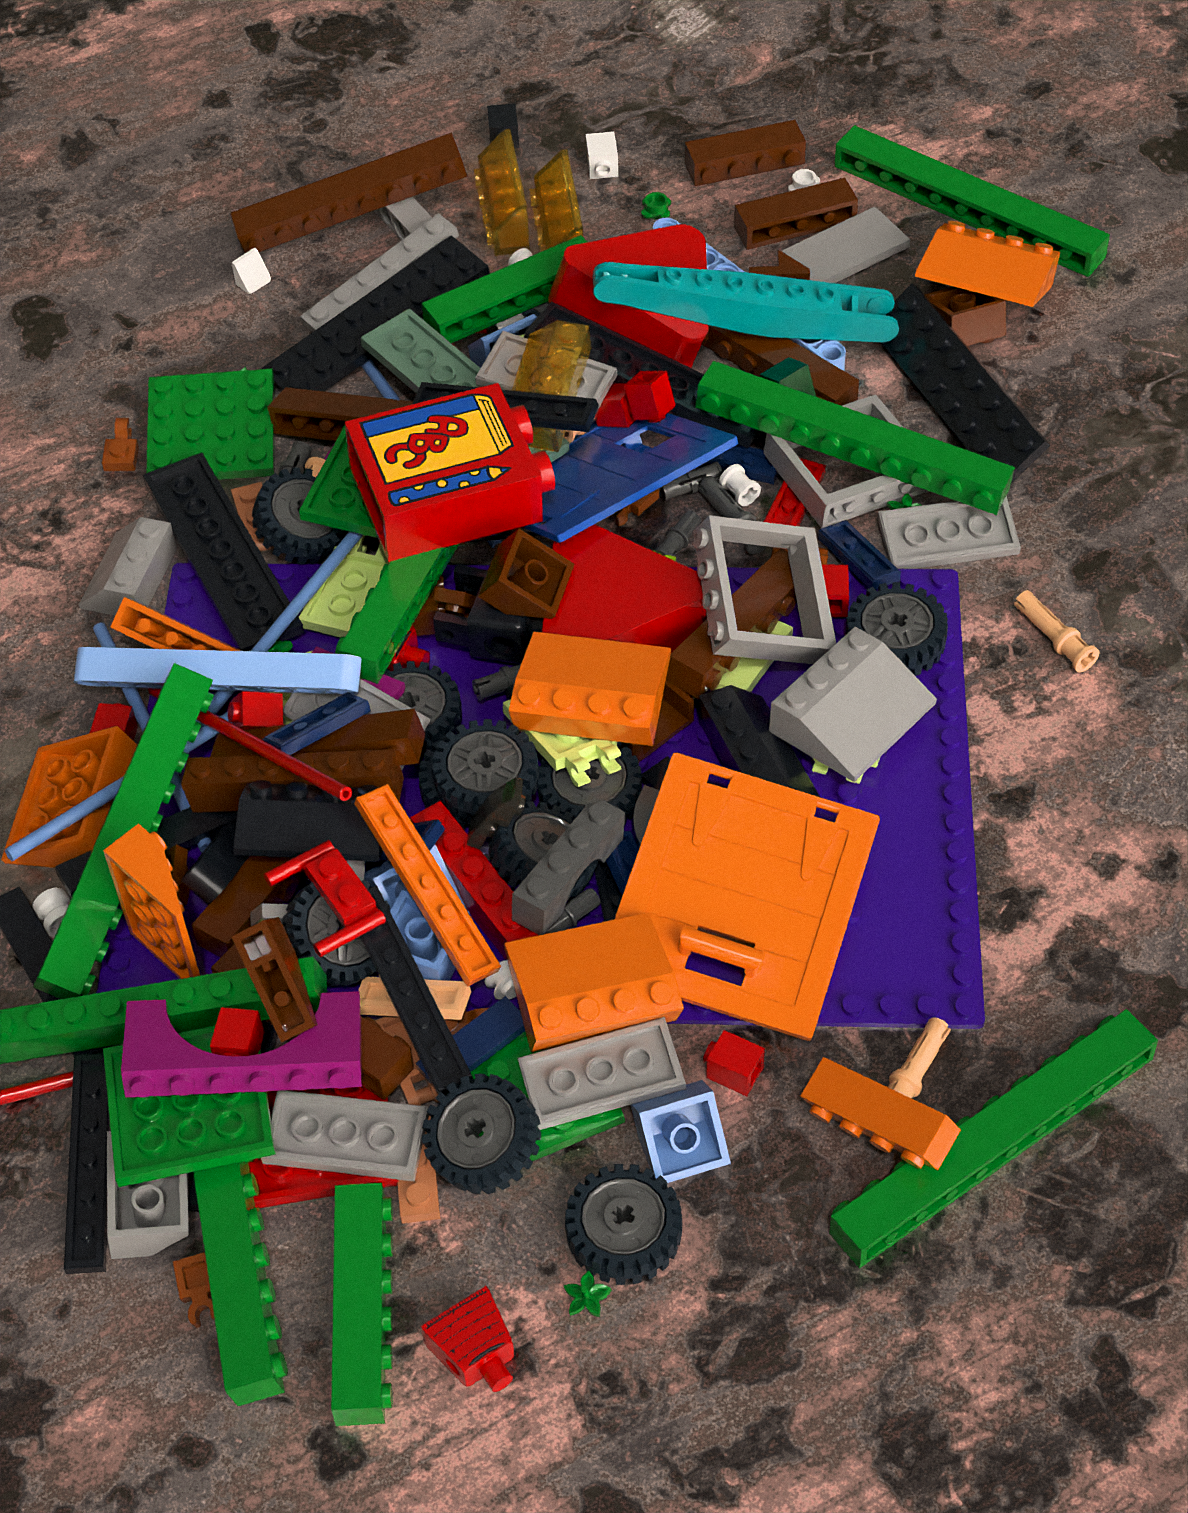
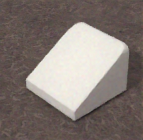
(250, 271)

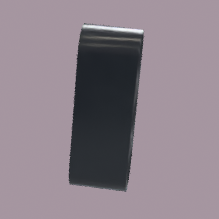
(215, 865)

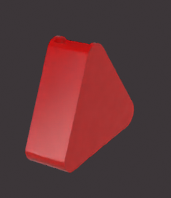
(665, 246)
(625, 593)

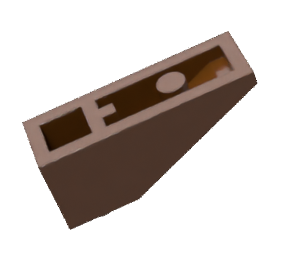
(276, 976)

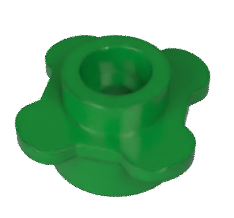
(656, 206)

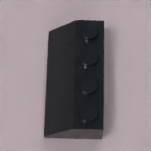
(741, 737)
(299, 816)

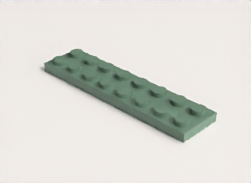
(421, 354)

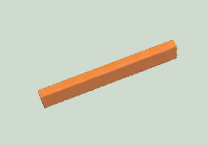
(427, 885)

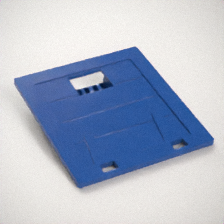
(605, 477)

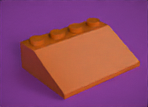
(989, 263)
(590, 688)
(59, 780)
(151, 899)
(592, 981)

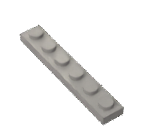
(380, 270)

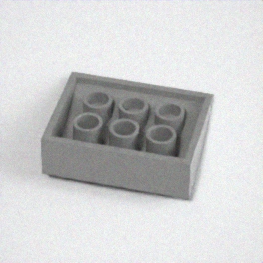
(850, 705)

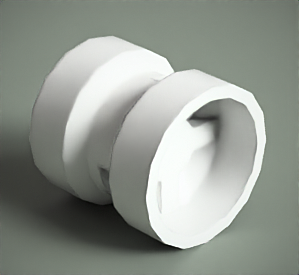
(51, 908)

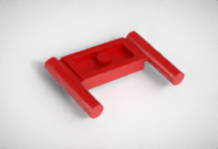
(340, 890)

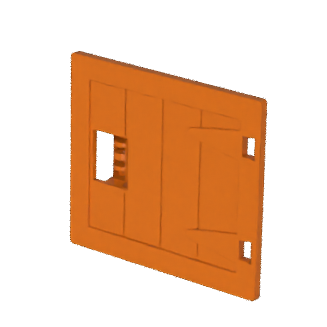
(756, 871)

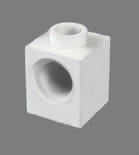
(602, 155)

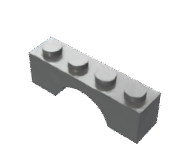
(546, 888)

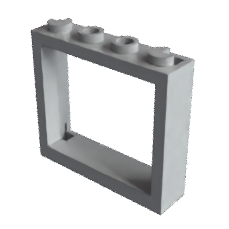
(847, 502)
(807, 580)

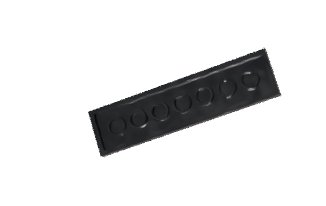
(336, 346)
(632, 357)
(961, 385)
(220, 550)

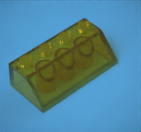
(502, 196)
(555, 202)
(555, 366)

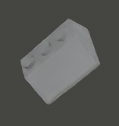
(131, 566)
(145, 1214)

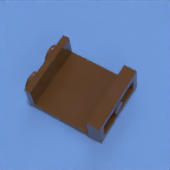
(674, 716)

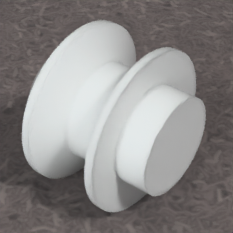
(502, 982)

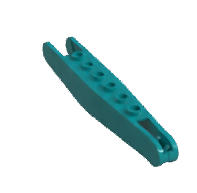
(751, 301)

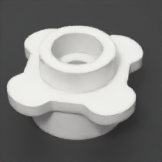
(803, 178)

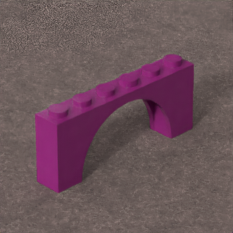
(164, 1064)

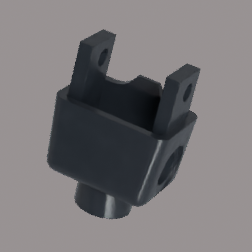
(486, 630)

